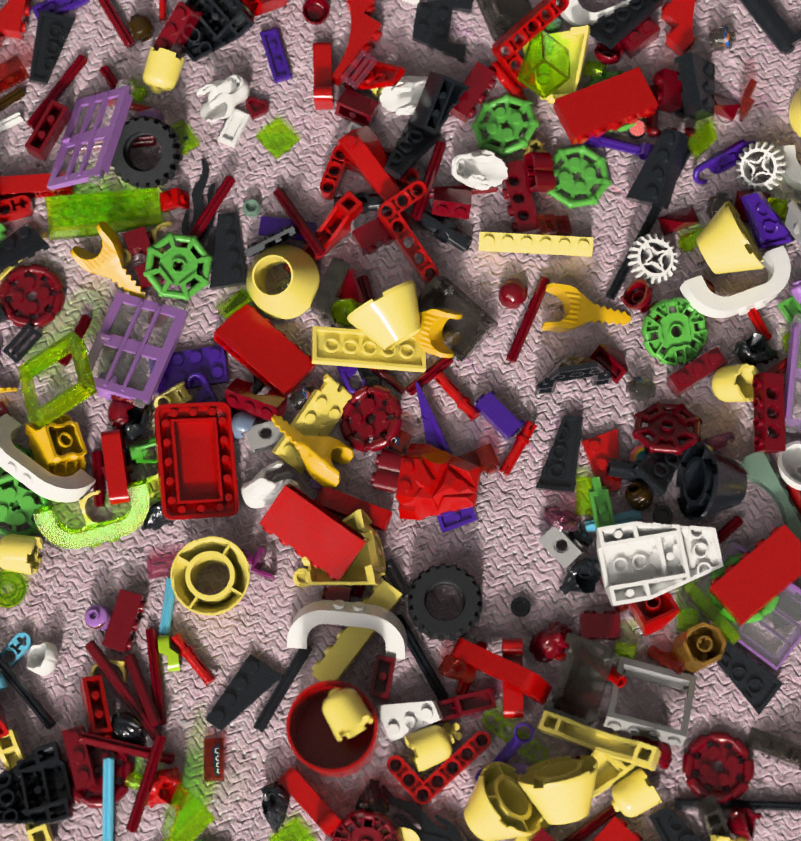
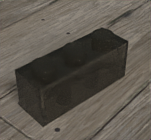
(330, 287)

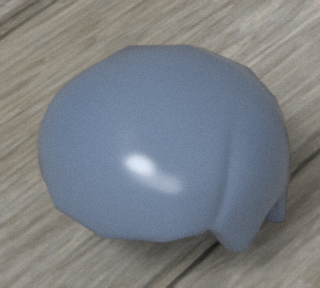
(241, 422)

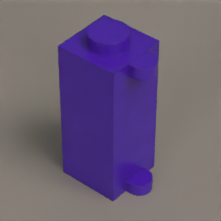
(498, 415)

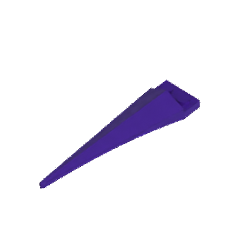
(434, 436)

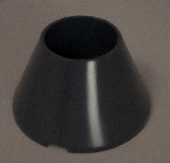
(709, 482)

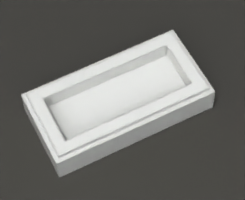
(234, 128)

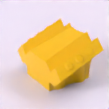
(58, 446)

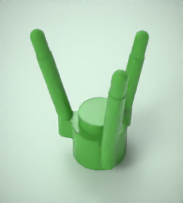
(138, 450)

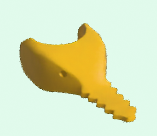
(109, 261)
(580, 310)
(430, 336)
(317, 453)

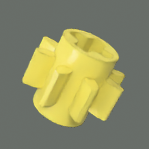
(536, 144)

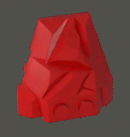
(435, 483)

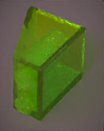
(545, 65)
(185, 817)

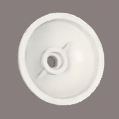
(790, 464)

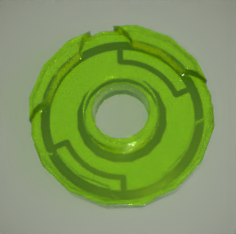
(19, 589)

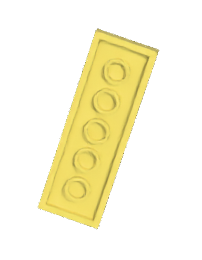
(355, 349)

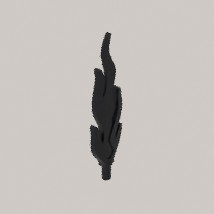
(197, 199)
(429, 830)

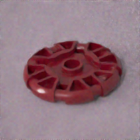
(26, 286)
(361, 414)
(723, 755)
(120, 791)
(363, 832)

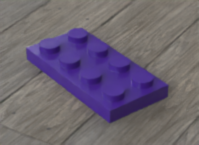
(206, 360)

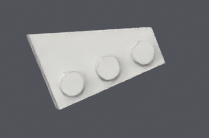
(408, 717)

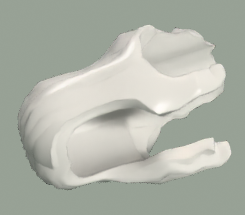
(404, 96)
(223, 97)
(479, 169)
(263, 492)

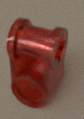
(456, 669)

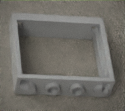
(658, 676)

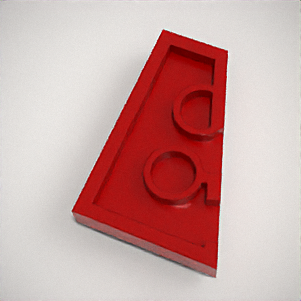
(380, 76)
(598, 452)

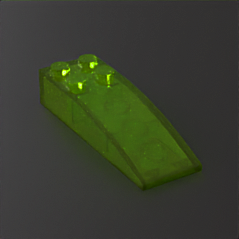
(80, 213)

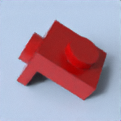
(174, 199)

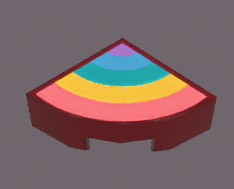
(637, 453)

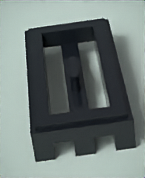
(23, 341)
(390, 562)

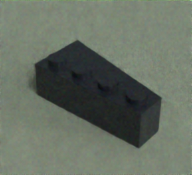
(660, 171)

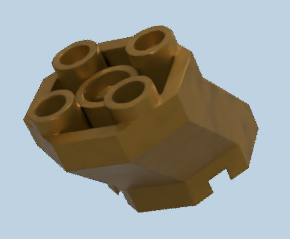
(699, 647)

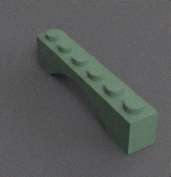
(761, 473)

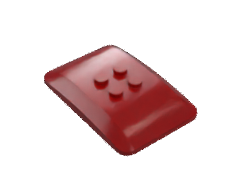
(196, 460)

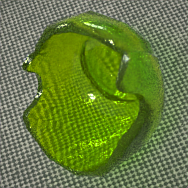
(342, 309)

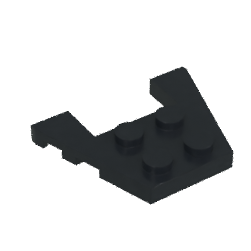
(433, 26)

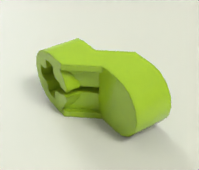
(165, 648)

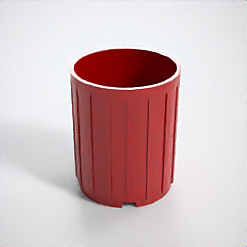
(314, 740)

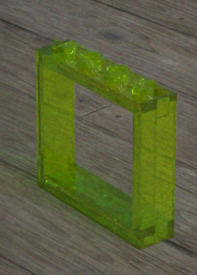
(69, 398)

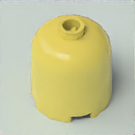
(162, 70)
(734, 383)
(20, 553)
(345, 713)
(430, 746)
(634, 795)

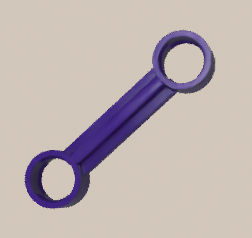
(642, 150)
(511, 747)

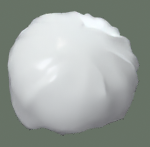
(43, 658)

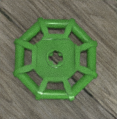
(501, 116)
(587, 173)
(178, 255)
(18, 516)

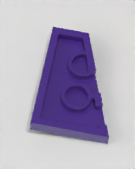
(764, 221)

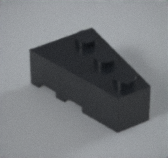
(698, 85)
(437, 101)

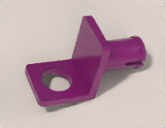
(256, 561)

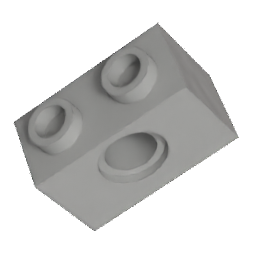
(259, 443)
(566, 557)

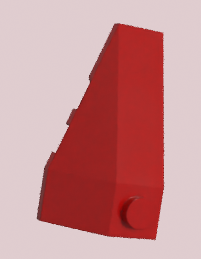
(369, 159)
(654, 613)

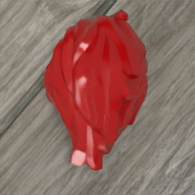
(164, 786)

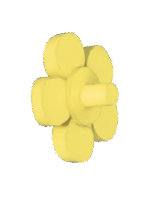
(455, 727)

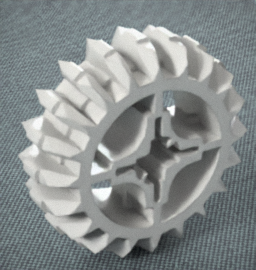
(769, 154)
(661, 273)

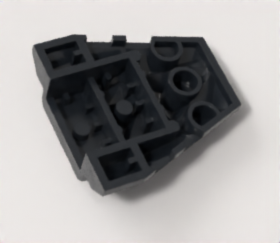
(217, 27)
(572, 369)
(37, 789)

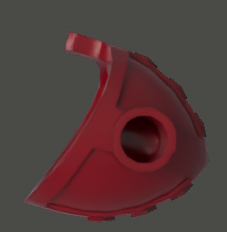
(639, 299)
(742, 822)

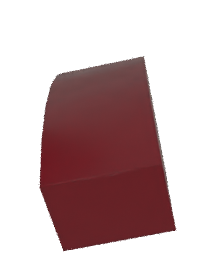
(466, 704)

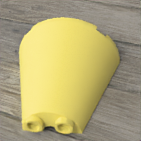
(576, 42)
(367, 567)

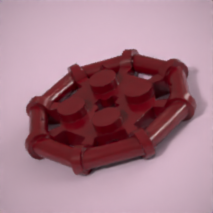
(664, 435)

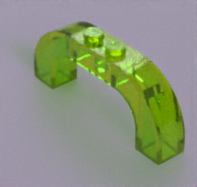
(94, 535)

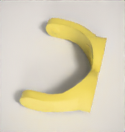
(156, 230)
(89, 521)
(121, 664)

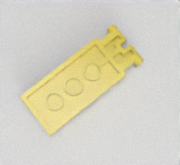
(314, 419)

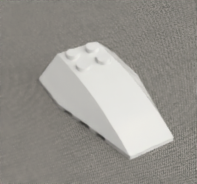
(653, 558)

